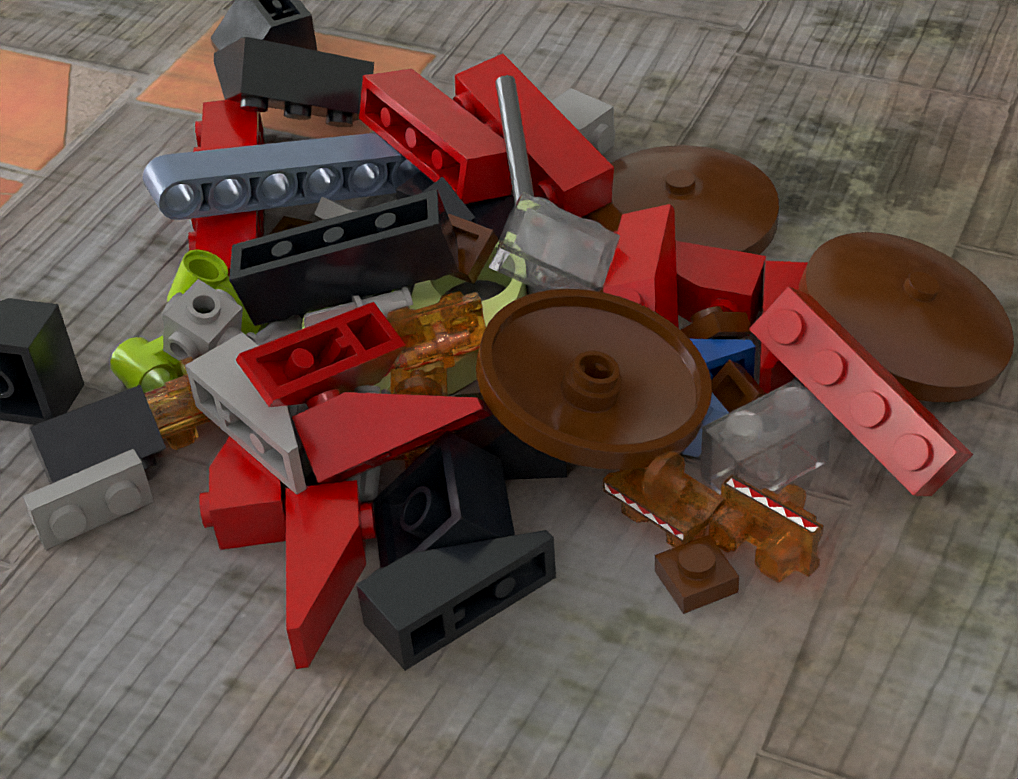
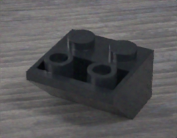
(267, 20)

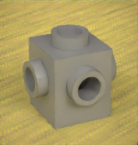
(199, 321)

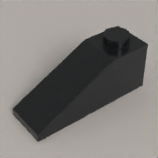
(449, 590)

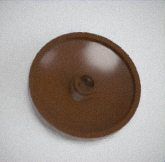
(713, 193)
(913, 313)
(593, 378)

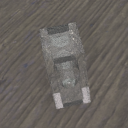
(553, 247)
(768, 440)

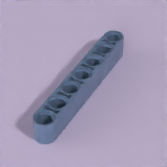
(274, 175)

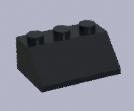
(292, 80)

